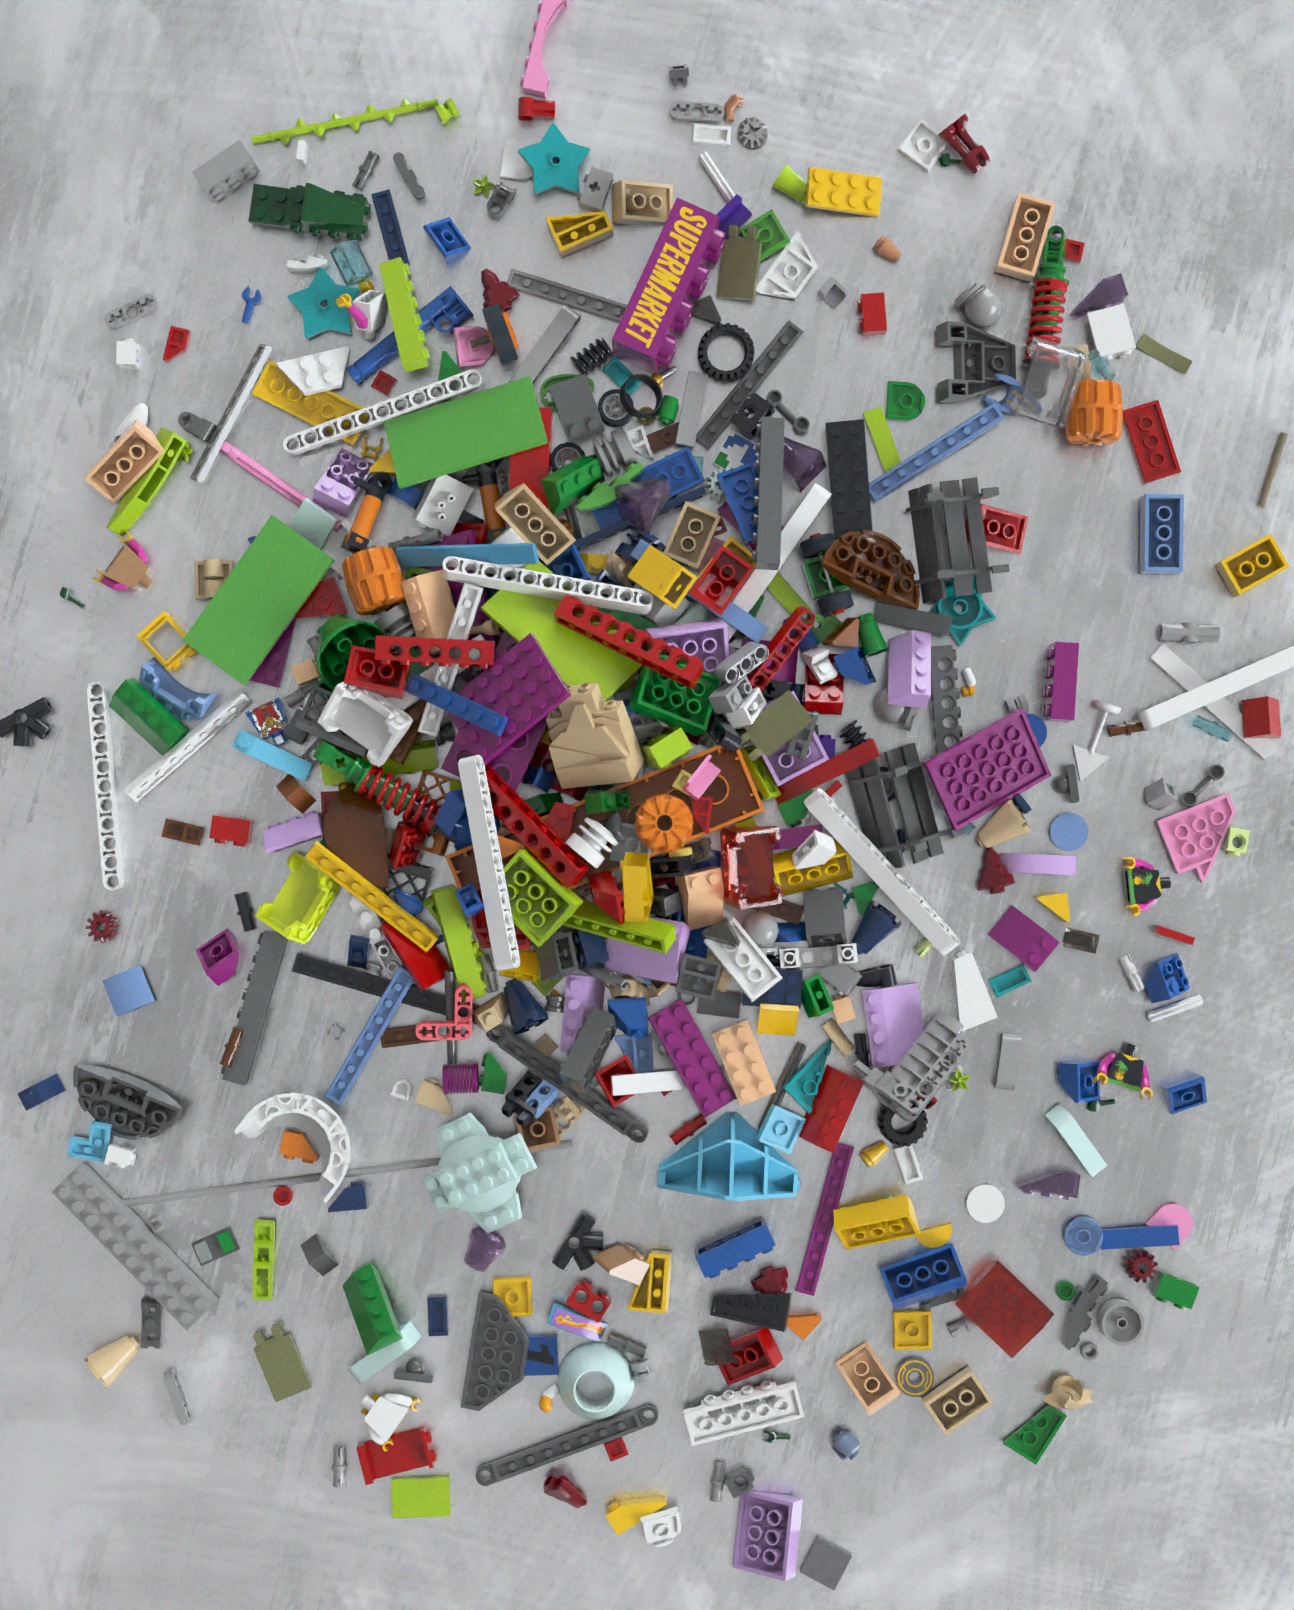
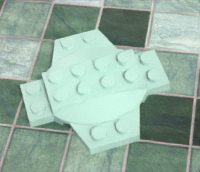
(479, 1173)

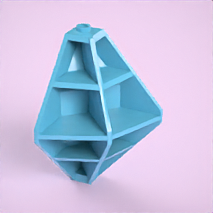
(729, 1165)

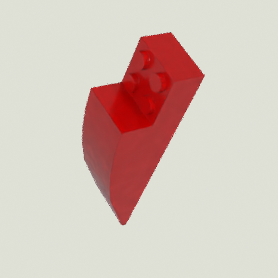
(534, 463)

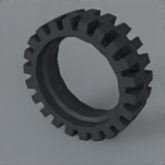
(739, 333)

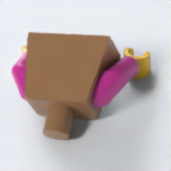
(126, 567)

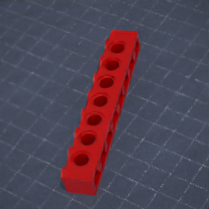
(633, 650)
(534, 825)

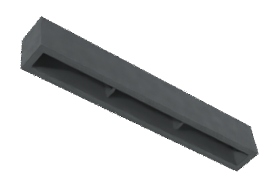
(769, 493)
(256, 1004)

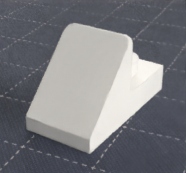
(819, 664)

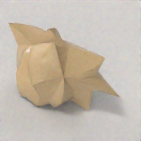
(619, 568)
(634, 990)
(1068, 1394)

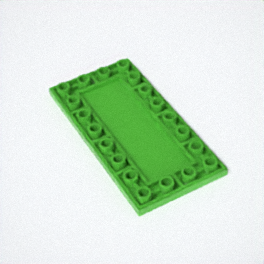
(465, 432)
(258, 600)

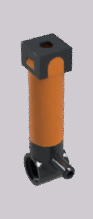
(489, 496)
(358, 536)

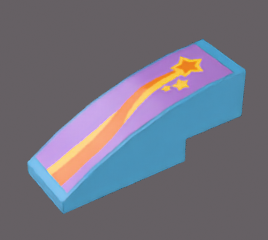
(576, 1322)

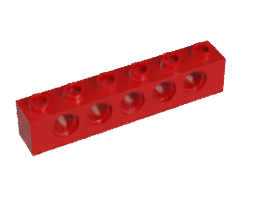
(384, 644)

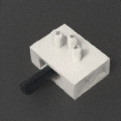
(444, 505)

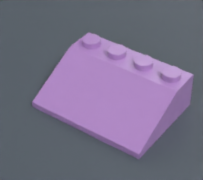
(702, 639)
(785, 767)
(647, 963)
(891, 1022)
(768, 1534)

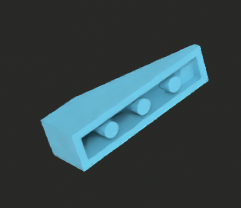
(272, 755)

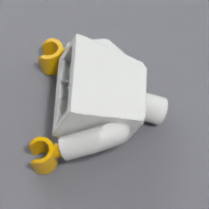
(386, 1415)

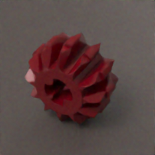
(96, 924)
(1141, 1258)

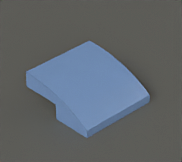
(128, 990)

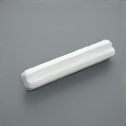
(716, 176)
(1174, 1008)

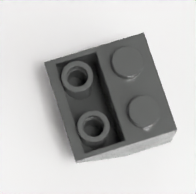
(557, 957)

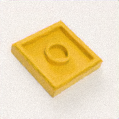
(777, 1019)
(515, 1293)
(912, 1330)

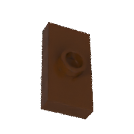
(663, 438)

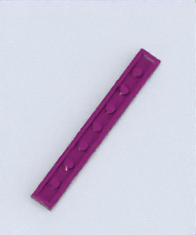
(824, 1219)

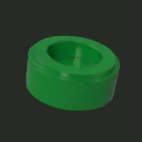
(1065, 1290)

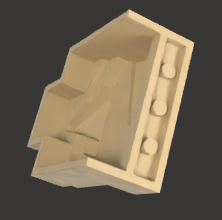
(592, 740)

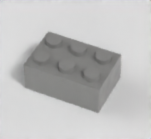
(226, 171)

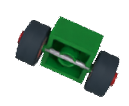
(832, 593)

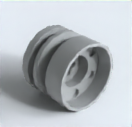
(614, 452)
(396, 623)

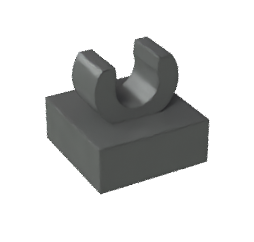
(679, 71)

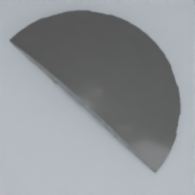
(124, 1101)

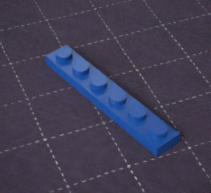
(456, 704)

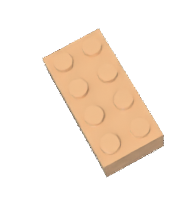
(1025, 237)
(743, 1062)

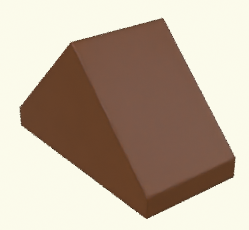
(844, 635)
(295, 793)

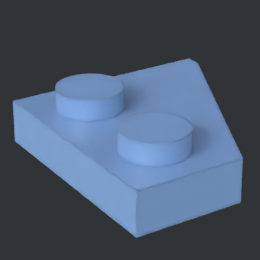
(638, 1051)

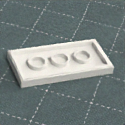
(745, 964)

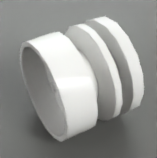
(592, 842)

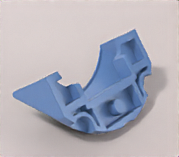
(175, 697)

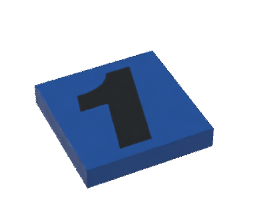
(542, 1355)

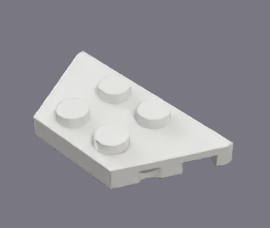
(789, 271)
(317, 371)

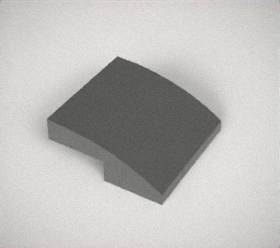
(698, 977)

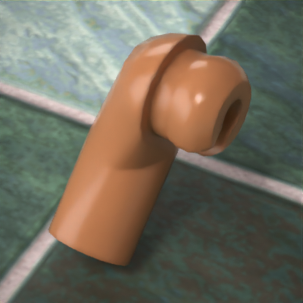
(730, 105)

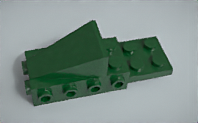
(311, 211)

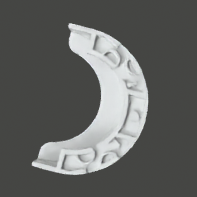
(313, 1118)

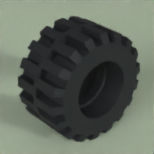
(901, 1138)

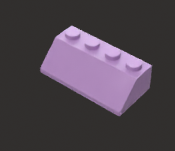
(909, 669)
(581, 996)

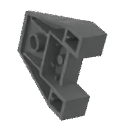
(976, 361)

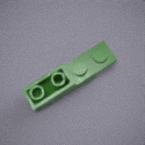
(603, 494)

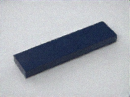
(389, 225)

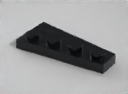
(755, 1309)

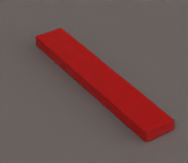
(828, 770)

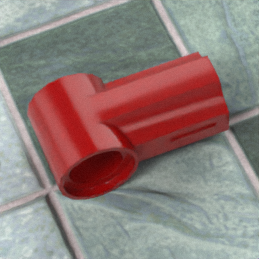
(530, 109)

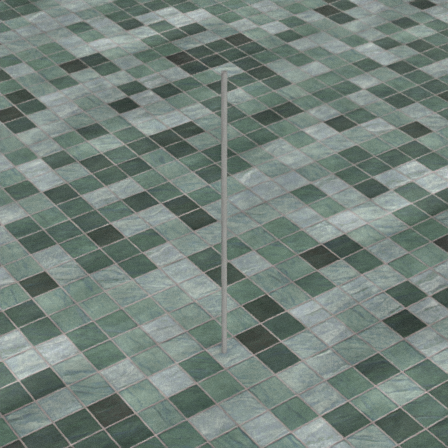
(295, 1180)

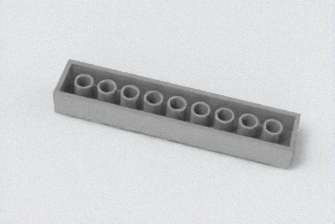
(135, 1245)

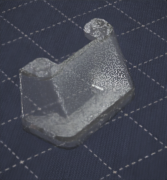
(1050, 383)

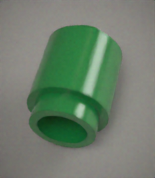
(668, 409)

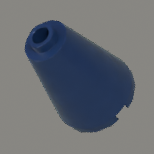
(874, 927)
(522, 1007)

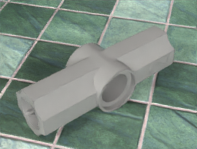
(1189, 632)

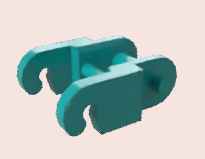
(849, 896)

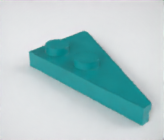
(805, 1082)

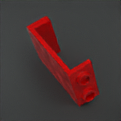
(409, 1451)

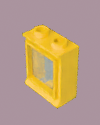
(165, 641)

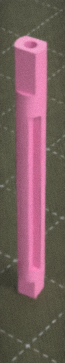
(267, 477)

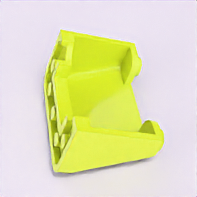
(300, 901)

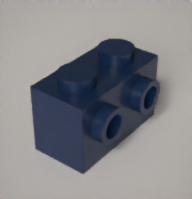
(590, 948)

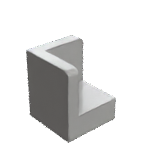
(832, 292)
(1161, 794)

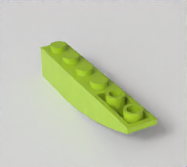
(146, 487)

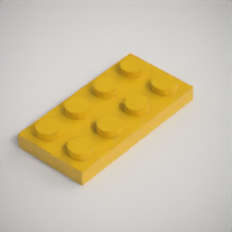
(843, 192)

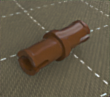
(1125, 728)
(232, 1047)

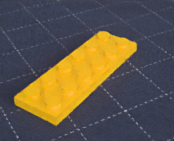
(314, 409)

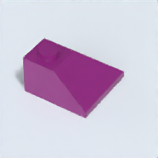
(219, 957)

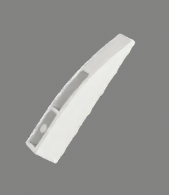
(370, 923)

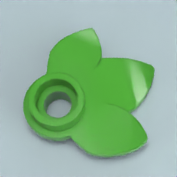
(827, 626)

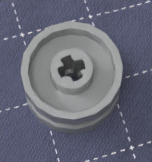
(1120, 1333)

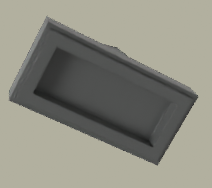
(1067, 784)
(414, 1371)

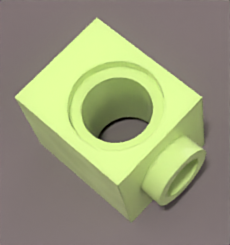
(1242, 835)

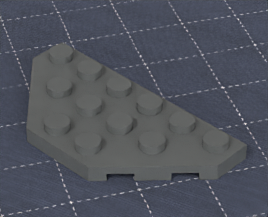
(495, 1353)

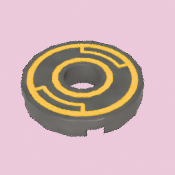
(917, 1388)

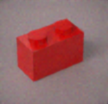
(872, 314)
(231, 829)

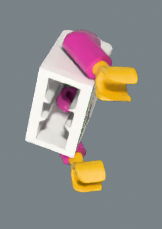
(367, 309)

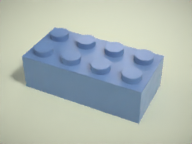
(1161, 533)

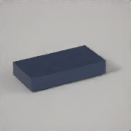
(437, 1315)

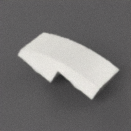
(311, 266)

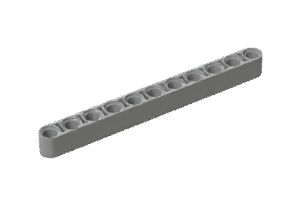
(541, 355)

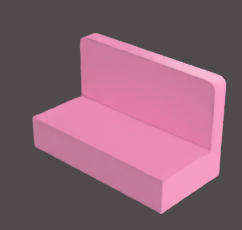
(701, 779)

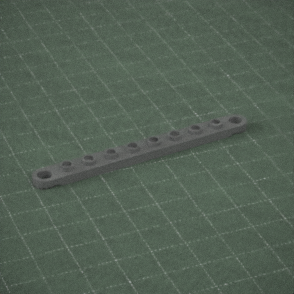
(549, 1070)
(567, 1445)

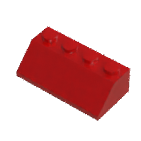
(831, 1108)

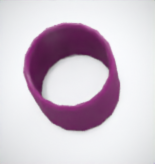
(448, 1080)

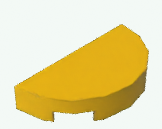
(935, 1236)

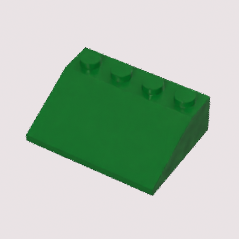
(673, 702)

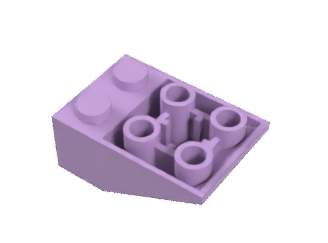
(336, 485)

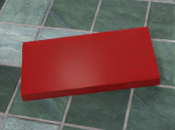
(1150, 442)
(423, 967)

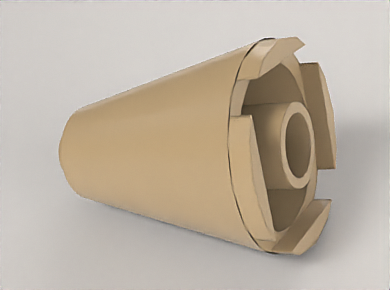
(1003, 826)
(112, 1359)

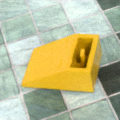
(662, 577)

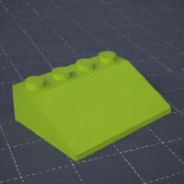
(537, 898)

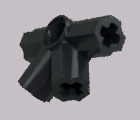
(33, 724)
(579, 1252)

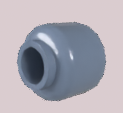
(845, 1445)

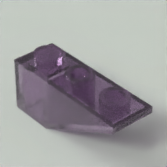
(1108, 291)
(1053, 1183)

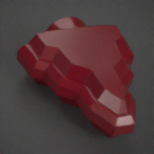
(497, 291)
(994, 874)
(771, 1280)
(564, 1490)

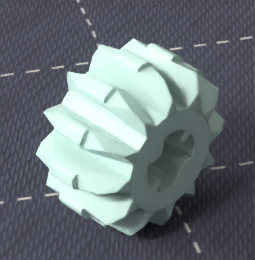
(712, 488)

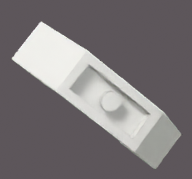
(818, 957)

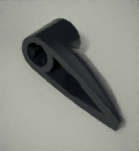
(878, 976)

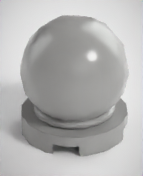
(981, 304)
(894, 713)
(762, 930)

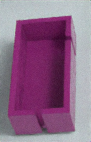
(1061, 682)

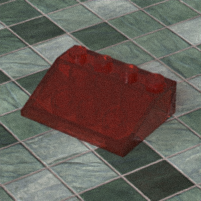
(1004, 1308)

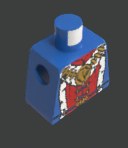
(270, 720)

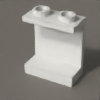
(1111, 331)
(334, 549)

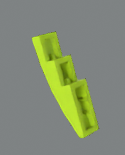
(263, 1259)

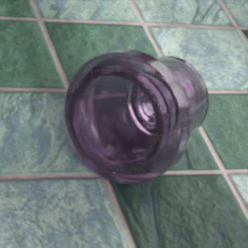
(483, 1249)

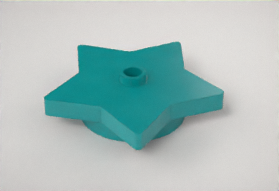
(545, 172)
(319, 318)
(973, 612)

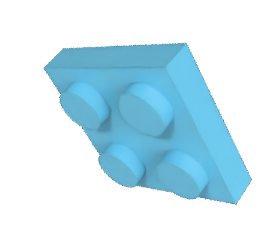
(780, 1128)

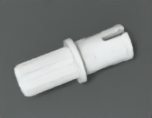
(1131, 971)

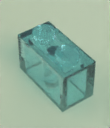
(351, 262)

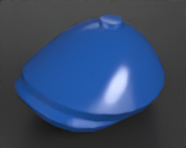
(408, 902)

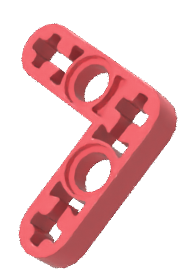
(458, 1022)

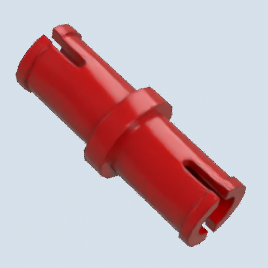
(688, 1129)

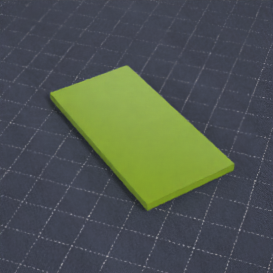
(572, 654)

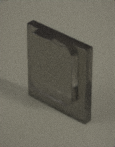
(716, 1346)

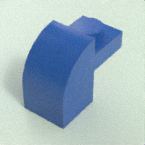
(409, 495)

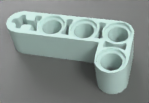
(1076, 1139)
(371, 1364)

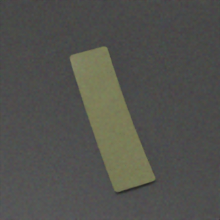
(1164, 354)

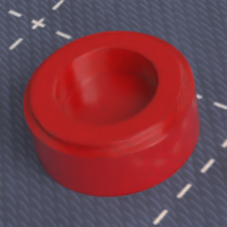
(283, 1195)

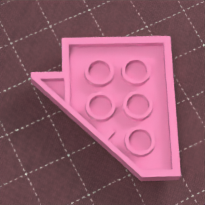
(1197, 834)

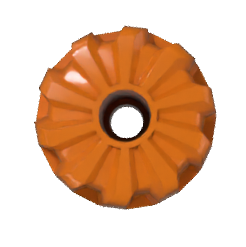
(1095, 413)
(373, 580)
(668, 808)

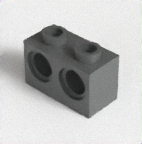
(665, 902)

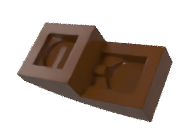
(182, 831)

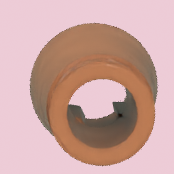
(886, 248)

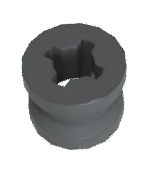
(554, 1003)

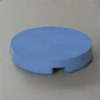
(1068, 831)
(1083, 1236)

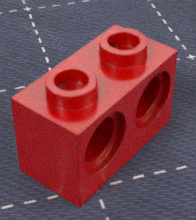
(585, 1305)

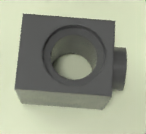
(736, 1489)

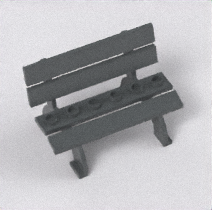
(927, 541)
(897, 772)

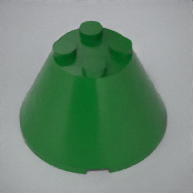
(335, 645)

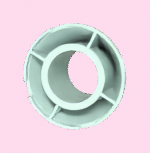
(600, 1358)

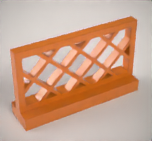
(440, 842)

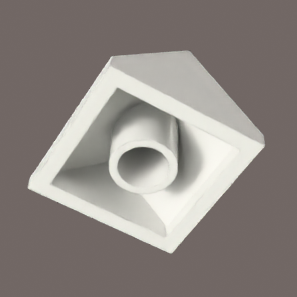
(663, 614)

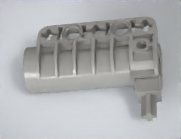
(918, 1066)

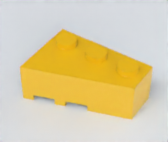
(578, 231)
(636, 887)
(655, 1287)

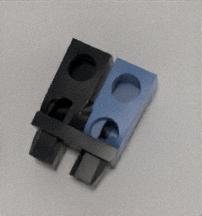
(529, 1099)

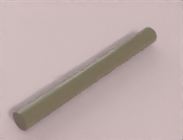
(1272, 470)

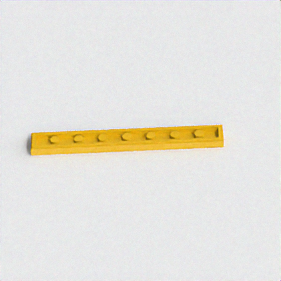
(371, 896)

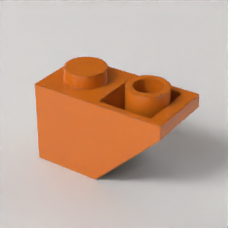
(298, 1145)

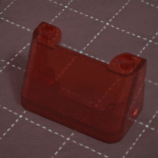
(749, 866)

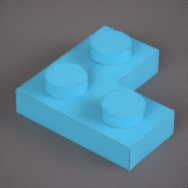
(95, 1146)

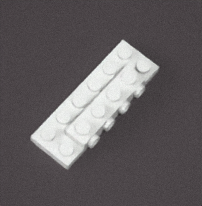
(743, 1411)

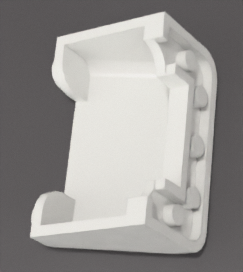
(366, 719)

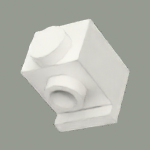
(120, 1155)

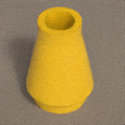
(874, 1154)

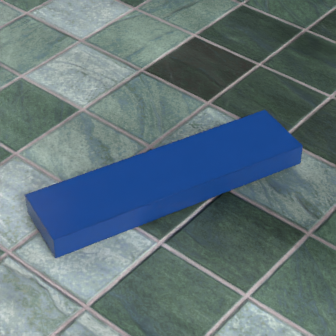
(1140, 1237)

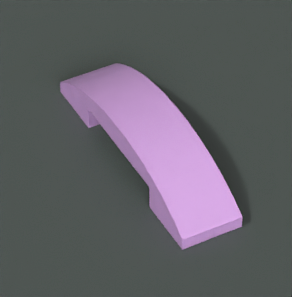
(1039, 863)

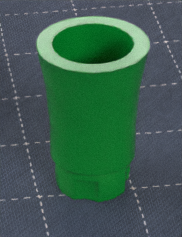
(870, 636)

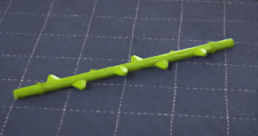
(336, 121)

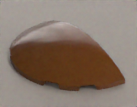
(873, 567)
(357, 835)

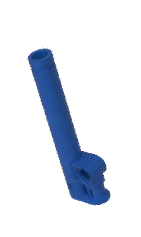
(444, 308)

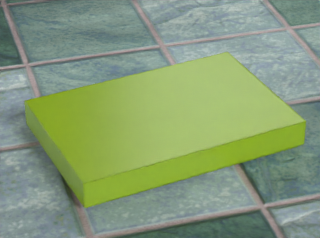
(420, 1497)

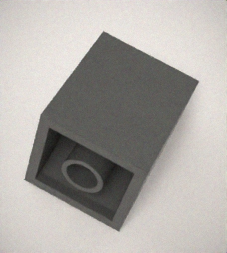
(824, 917)

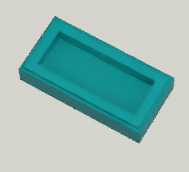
(619, 374)
(1009, 980)

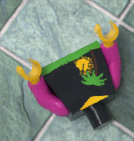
(1142, 885)
(1125, 1071)

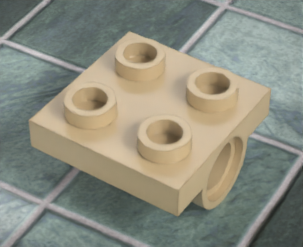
(210, 576)

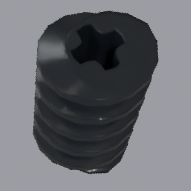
(591, 356)
(853, 734)

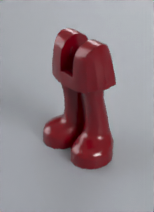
(970, 160)

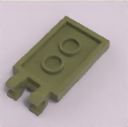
(739, 265)
(776, 726)
(281, 1363)

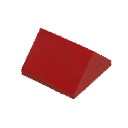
(1261, 718)
(618, 1067)

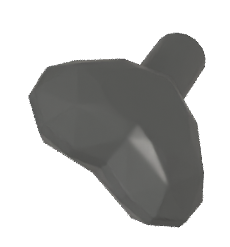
(614, 825)

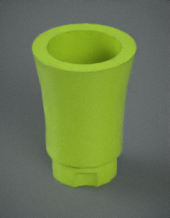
(791, 184)

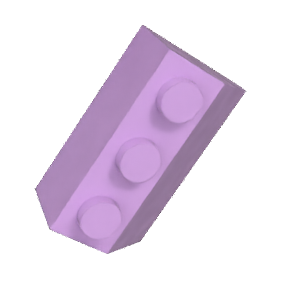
(293, 832)

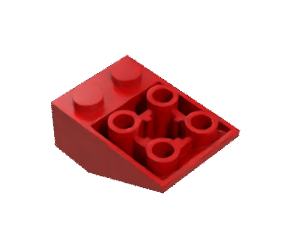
(824, 697)
(406, 845)

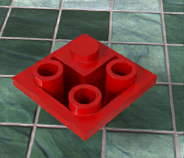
(606, 895)

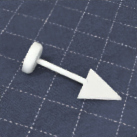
(1089, 760)

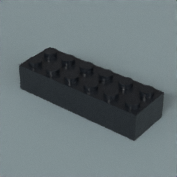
(848, 476)

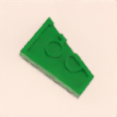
(1036, 1434)

